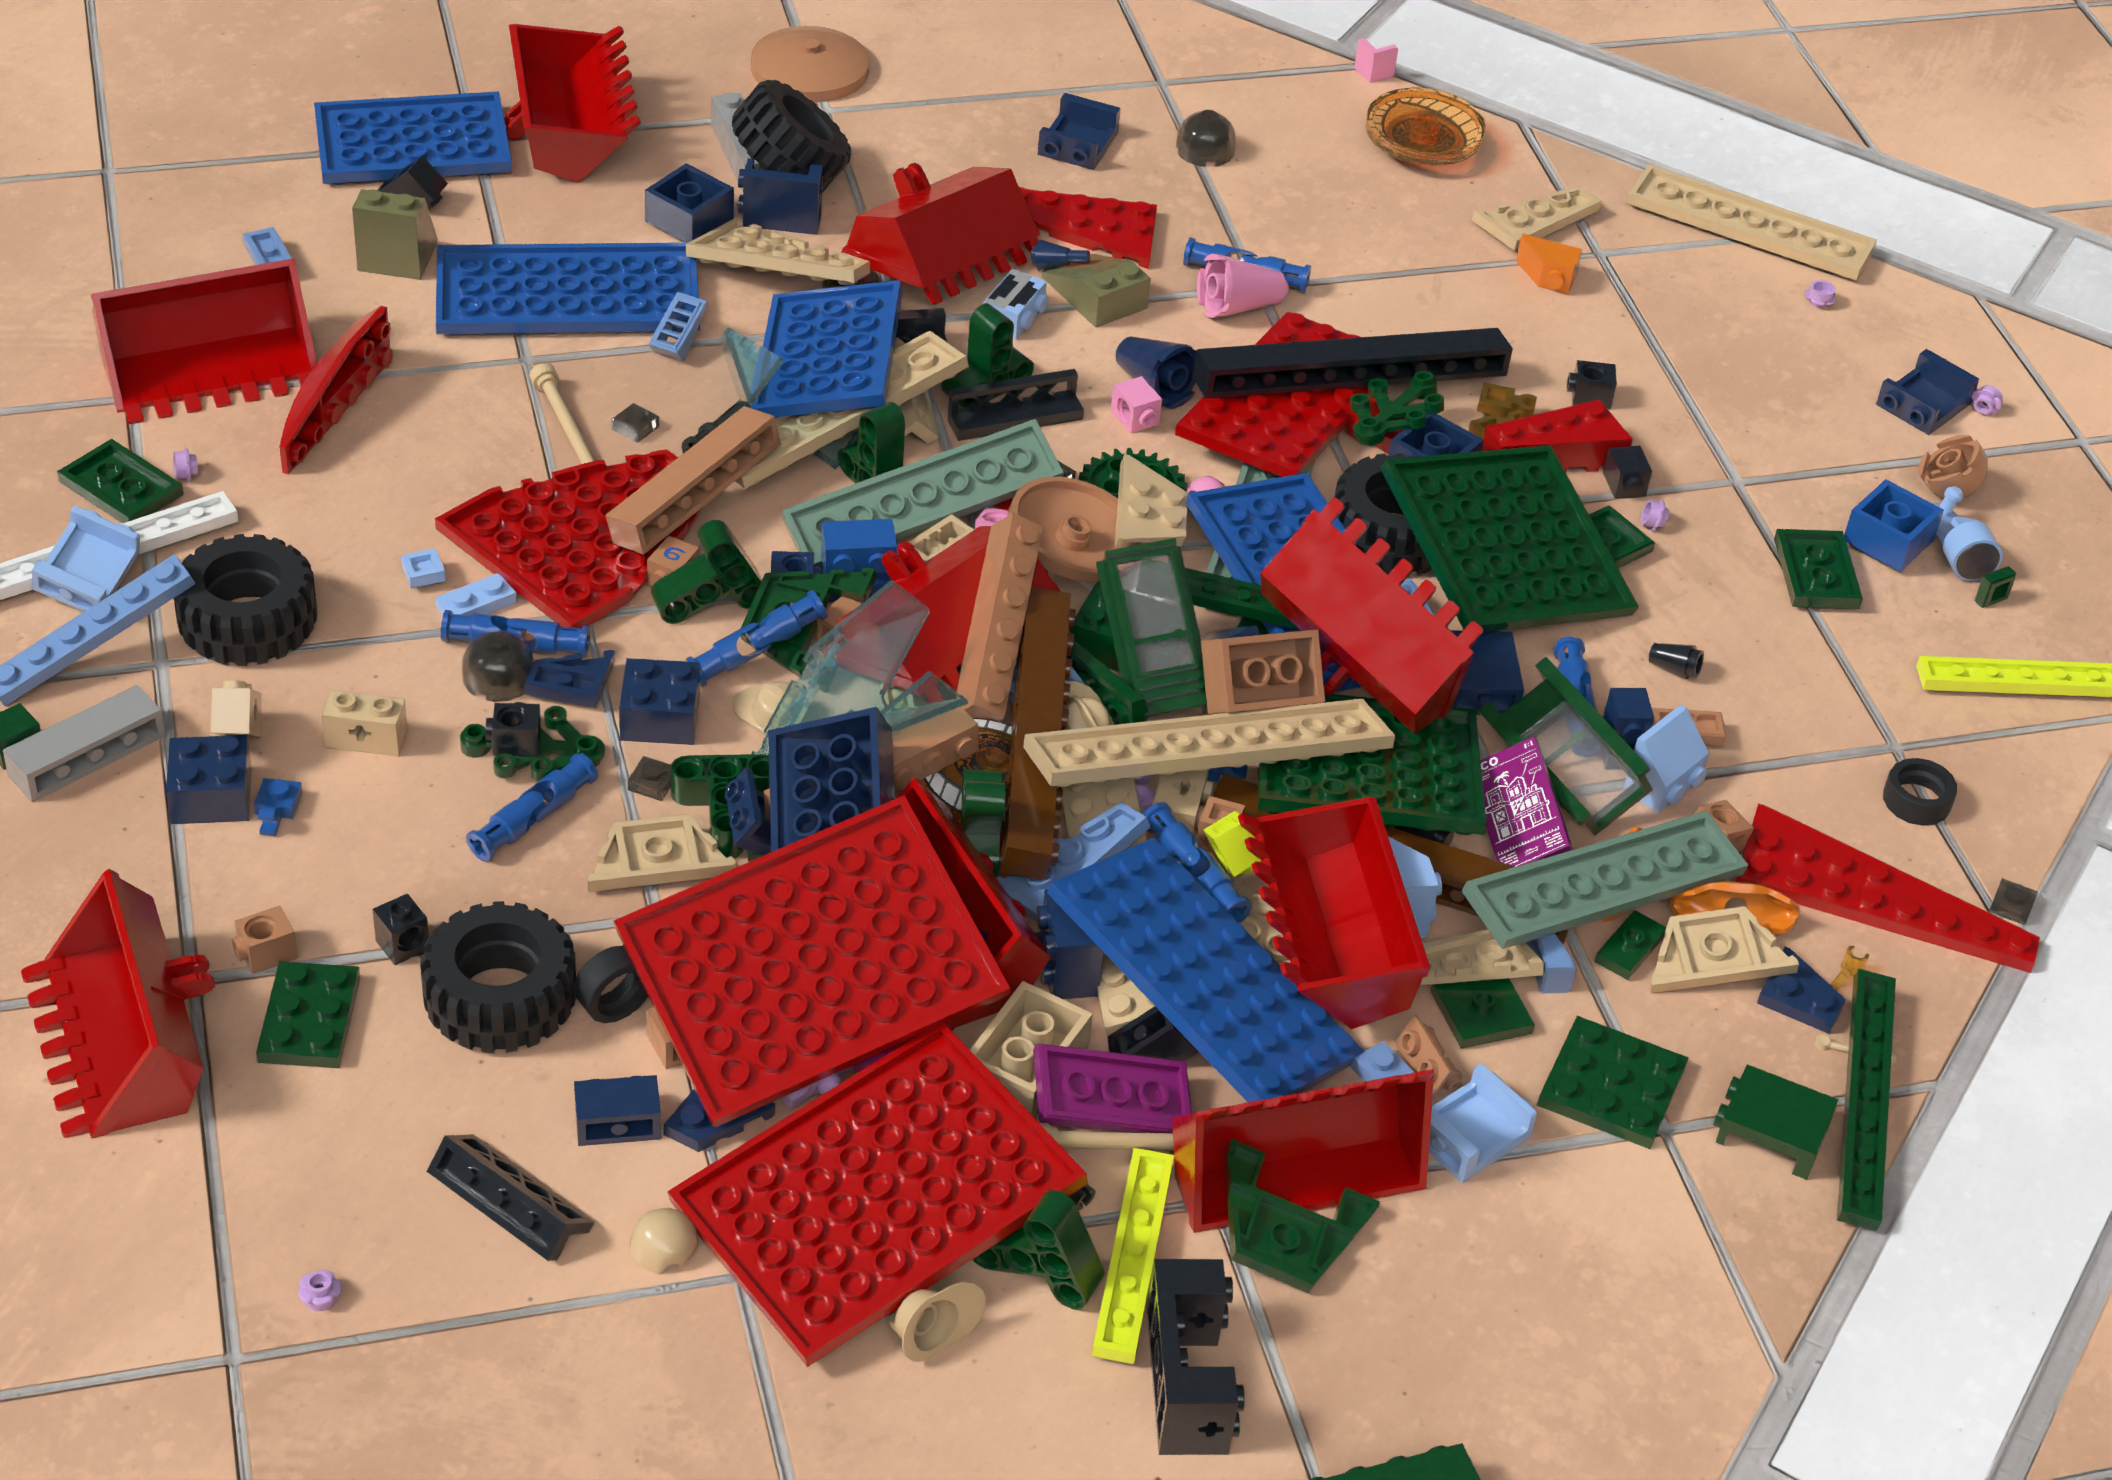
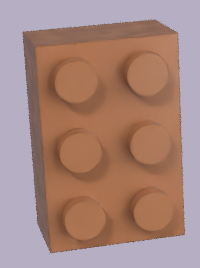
(1262, 671)

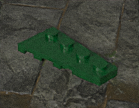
(1118, 697)

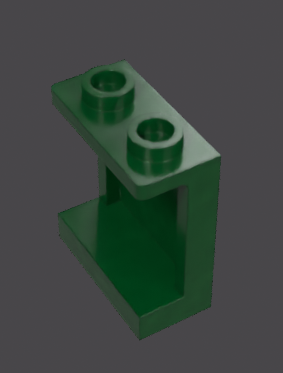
(1776, 1116)

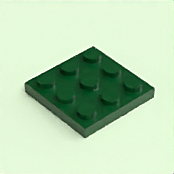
(1613, 1082)

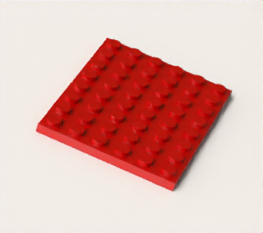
(810, 960)
(875, 1191)

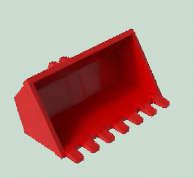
(570, 97)
(945, 229)
(949, 590)
(1369, 620)
(1339, 908)
(119, 1013)

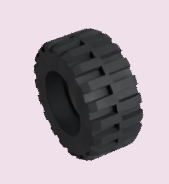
(789, 132)
(1369, 497)
(251, 628)
(504, 1013)

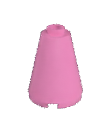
(1237, 286)

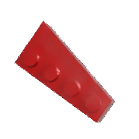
(1576, 434)

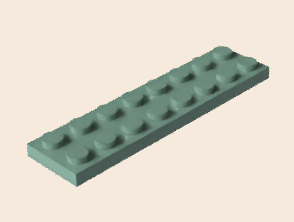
(932, 488)
(1603, 879)

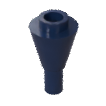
(1050, 255)

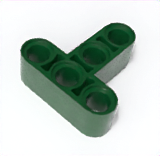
(989, 353)
(878, 444)
(708, 578)
(703, 782)
(983, 811)
(1052, 1247)

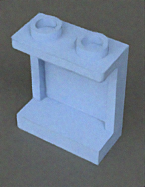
(87, 560)
(1479, 1124)

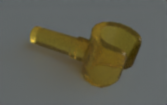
(1849, 967)

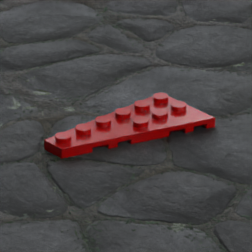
(1095, 222)

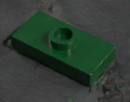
(1630, 945)

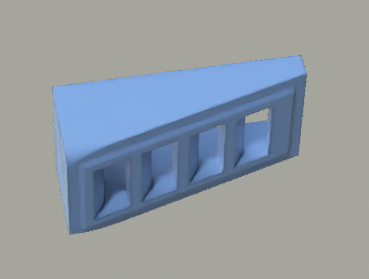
(684, 339)
(1558, 965)

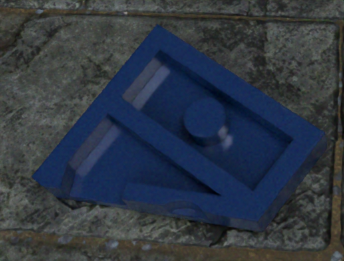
(570, 678)
(1803, 996)
(693, 1128)

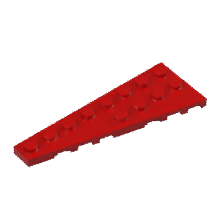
(1858, 887)

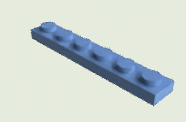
(92, 628)

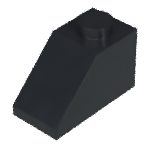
(417, 180)
(1151, 1037)

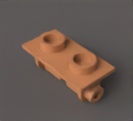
(1425, 1052)

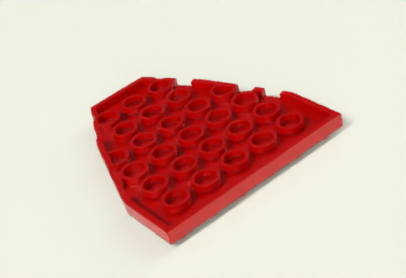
(556, 540)

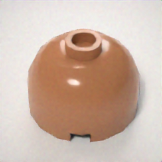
(1955, 463)

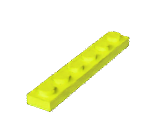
(2015, 676)
(1133, 1256)

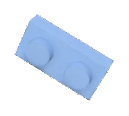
(478, 597)

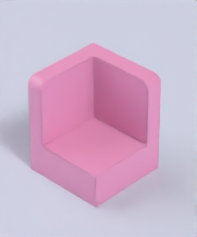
(1375, 63)

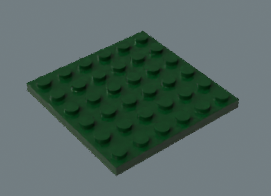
(1508, 538)
(1421, 782)

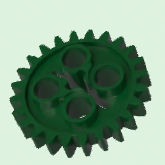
(1106, 472)

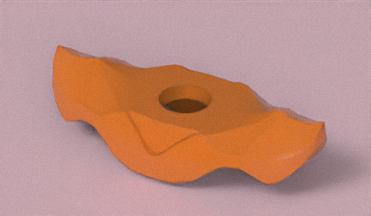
(1769, 907)

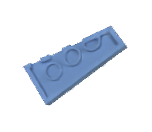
(1098, 840)

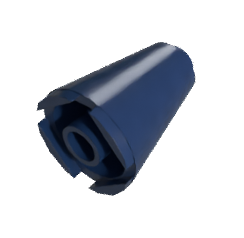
(1162, 364)

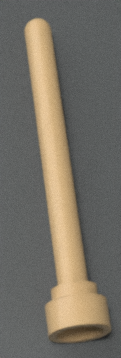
(546, 381)
(1110, 1140)

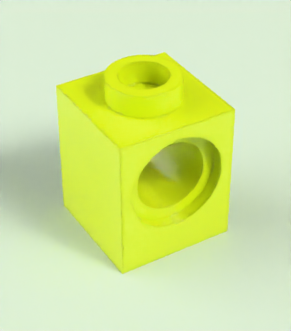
(1229, 845)

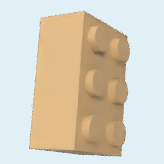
(1022, 1023)

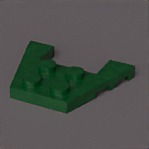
(790, 587)
(1280, 1235)

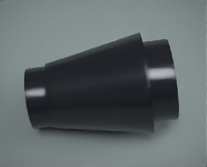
(1677, 658)

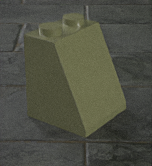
(393, 234)

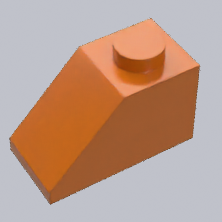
(1549, 262)

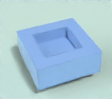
(423, 568)

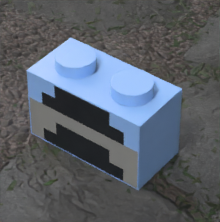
(1019, 299)

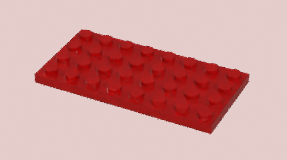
(1278, 429)

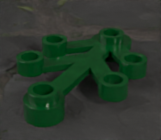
(1372, 429)
(475, 745)

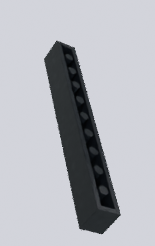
(1350, 362)

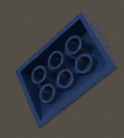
(828, 773)

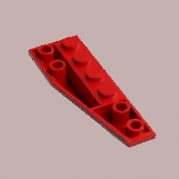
(335, 385)

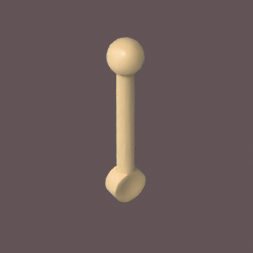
(1824, 1042)

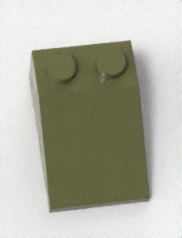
(1102, 288)

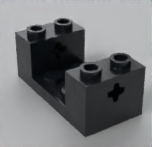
(1193, 1405)

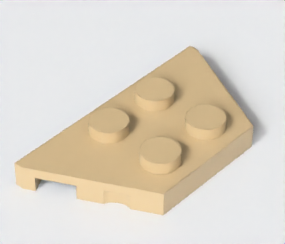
(1148, 506)
(657, 853)
(1717, 950)

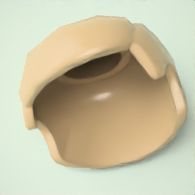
(663, 1239)

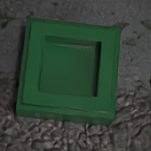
(1995, 587)

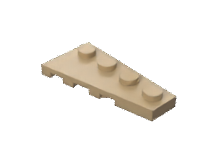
(1536, 215)
(1478, 958)

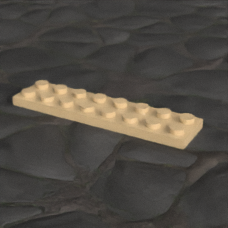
(1752, 221)
(913, 371)

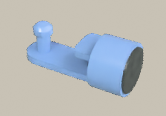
(1966, 541)

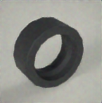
(1916, 809)
(600, 972)

